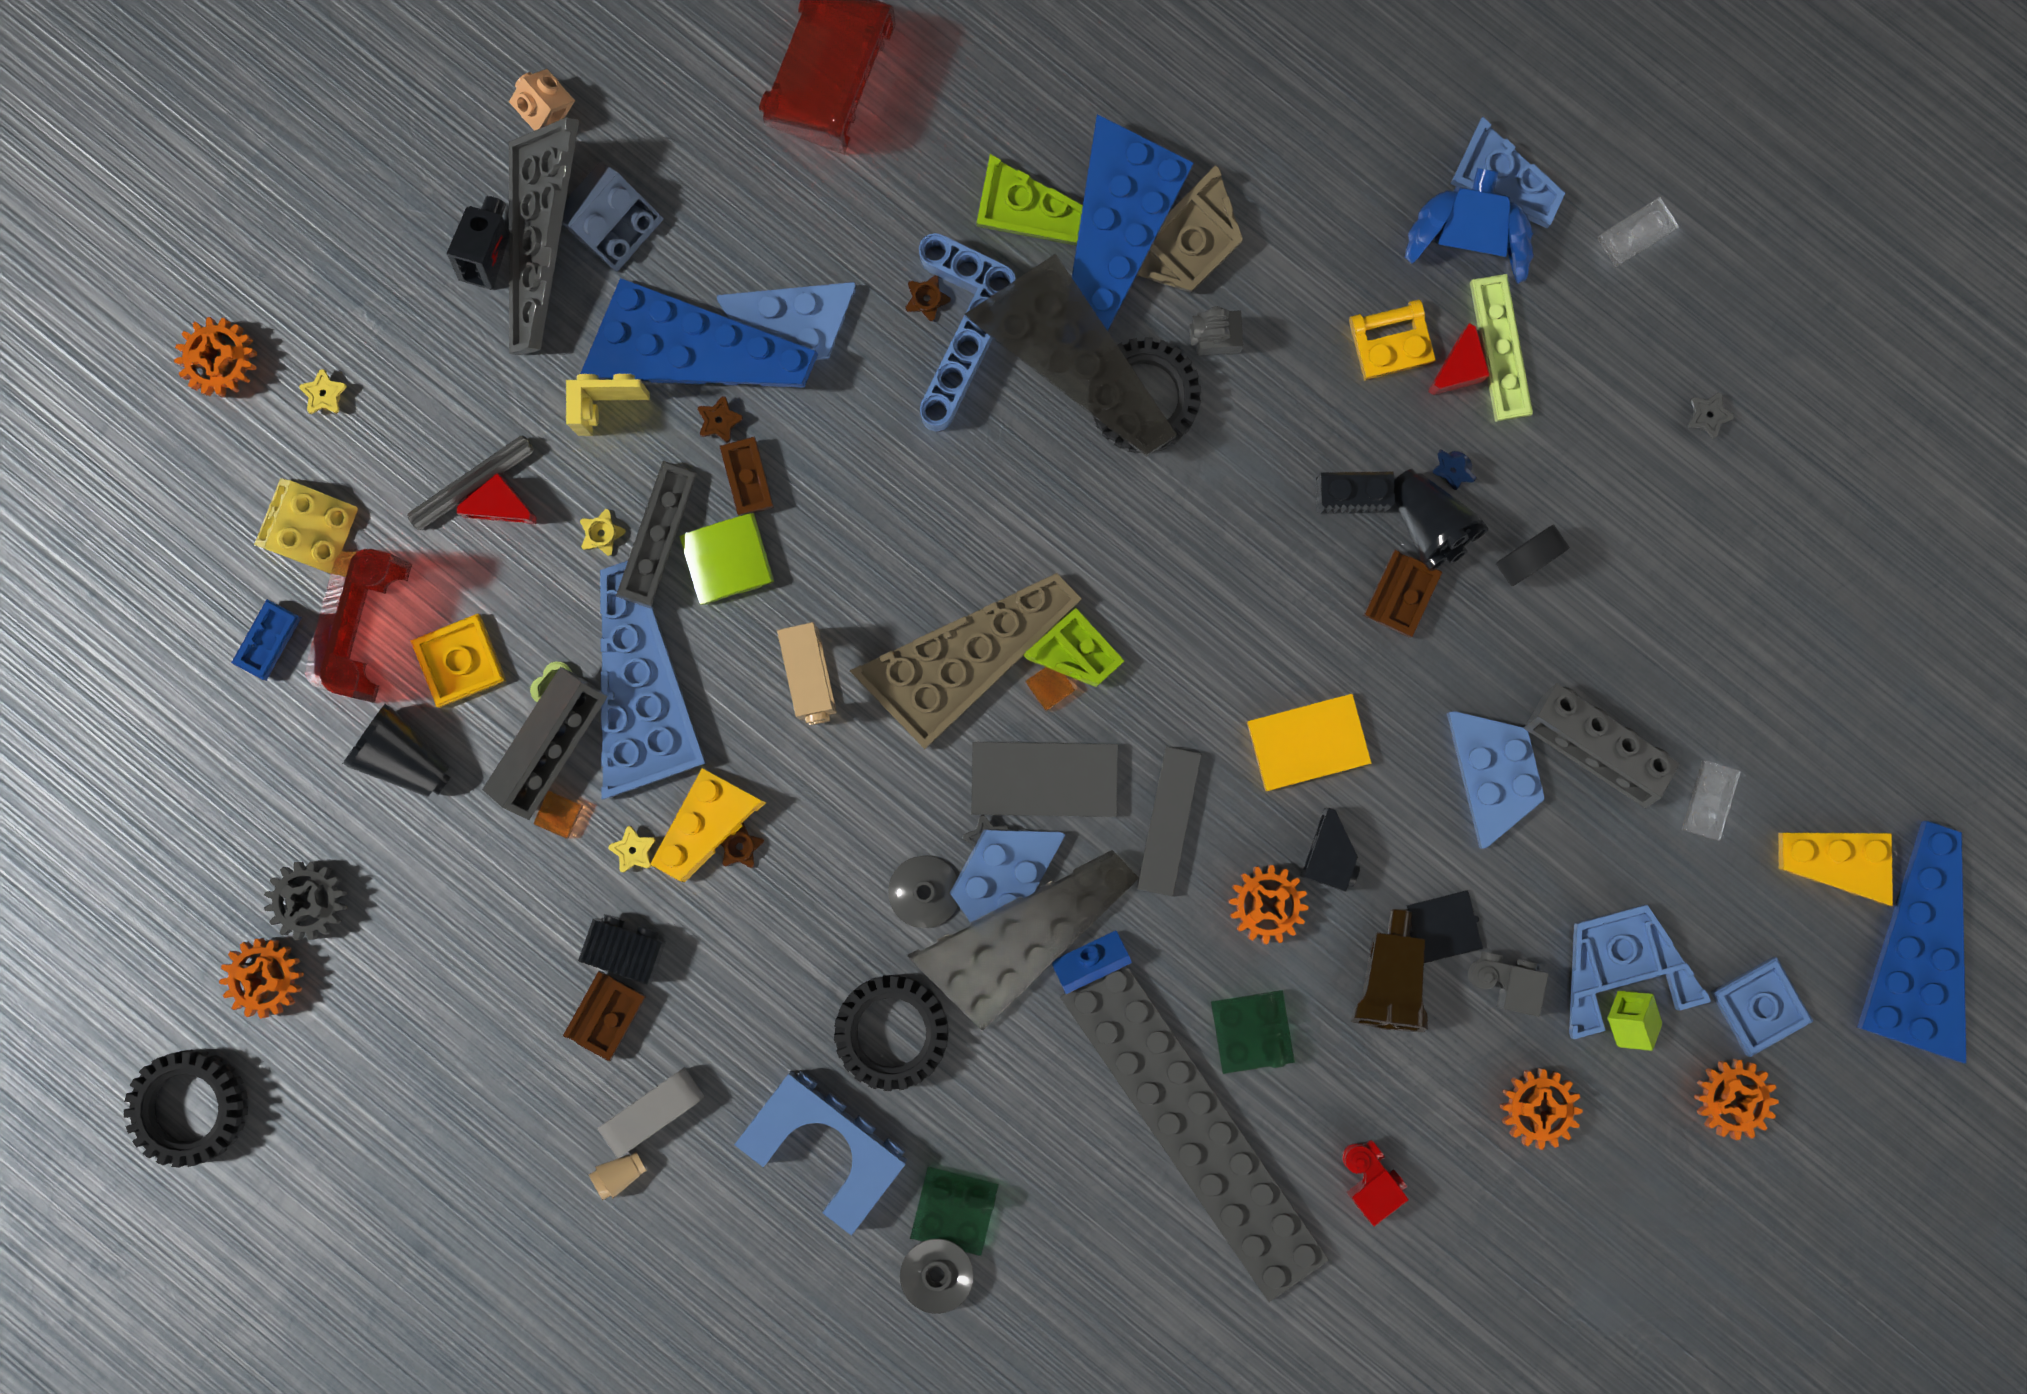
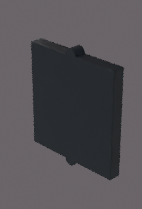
(1446, 926)

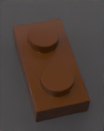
(746, 476)

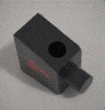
(480, 244)

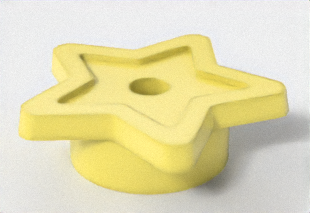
(332, 396)
(593, 526)
(629, 840)

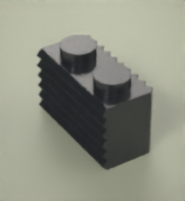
(1354, 491)
(622, 950)

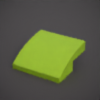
(726, 558)

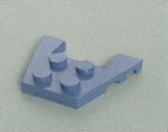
(1620, 952)

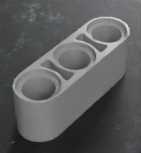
(651, 1112)

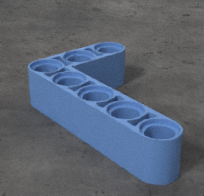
(967, 331)

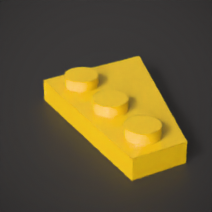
(702, 823)
(1842, 860)

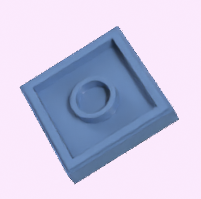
(1761, 1006)

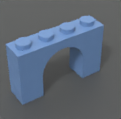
(873, 1160)

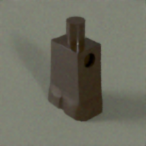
(1394, 980)

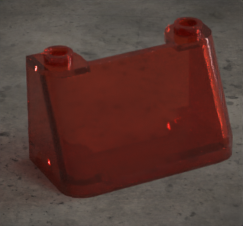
(827, 69)
(351, 578)

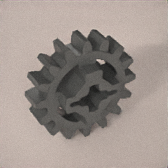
(295, 911)

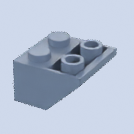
(609, 216)

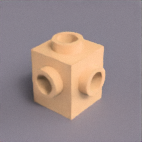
(540, 99)

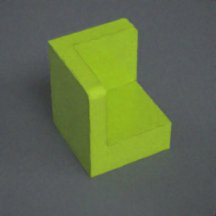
(1635, 1020)

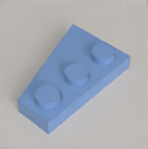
(1516, 176)

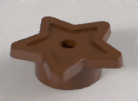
(930, 288)
(722, 429)
(745, 855)

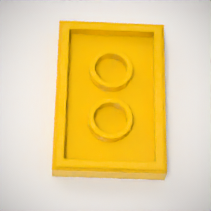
(1308, 742)

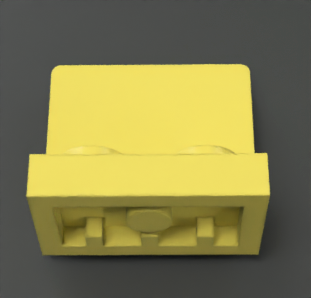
(580, 394)
(306, 525)

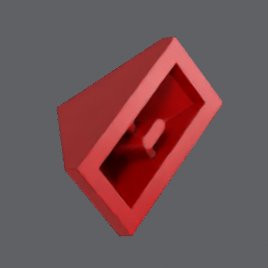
(1463, 365)
(496, 502)

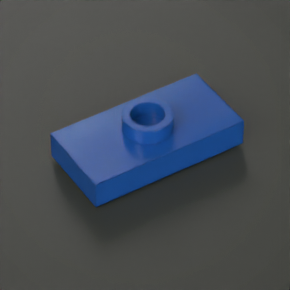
(266, 640)
(1091, 962)

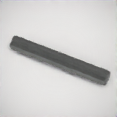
(470, 482)

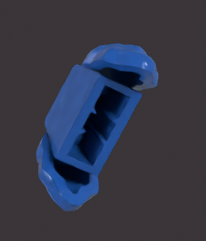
(1475, 222)

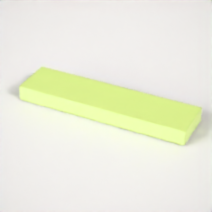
(1501, 347)

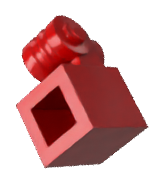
(1378, 1191)

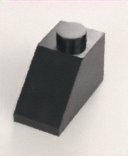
(1331, 854)

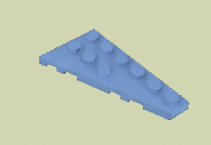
(645, 714)

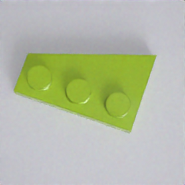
(1025, 207)

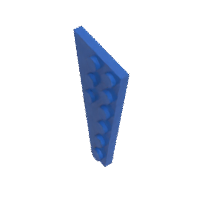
(1123, 209)
(684, 344)
(1921, 966)

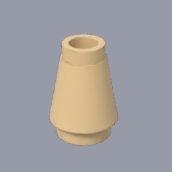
(616, 1175)

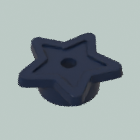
(1462, 467)

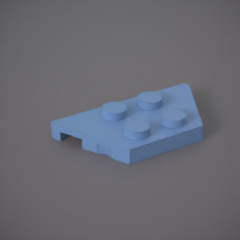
(800, 314)
(1496, 773)
(1003, 869)

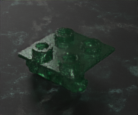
(1252, 1032)
(955, 1209)

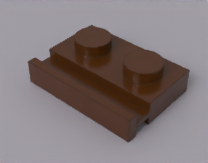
(1402, 594)
(604, 1015)

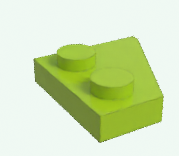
(1076, 651)

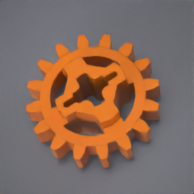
(203, 347)
(1281, 893)
(254, 990)
(1540, 1094)
(1743, 1113)

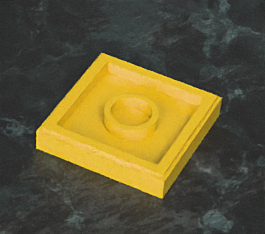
(458, 660)

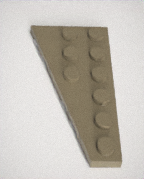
(950, 668)

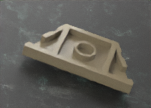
(1194, 237)

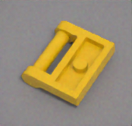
(1395, 351)

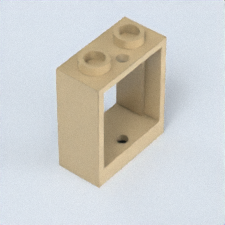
(807, 673)

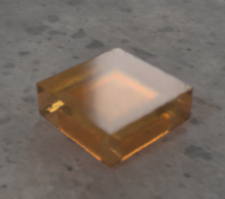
(1049, 687)
(558, 814)

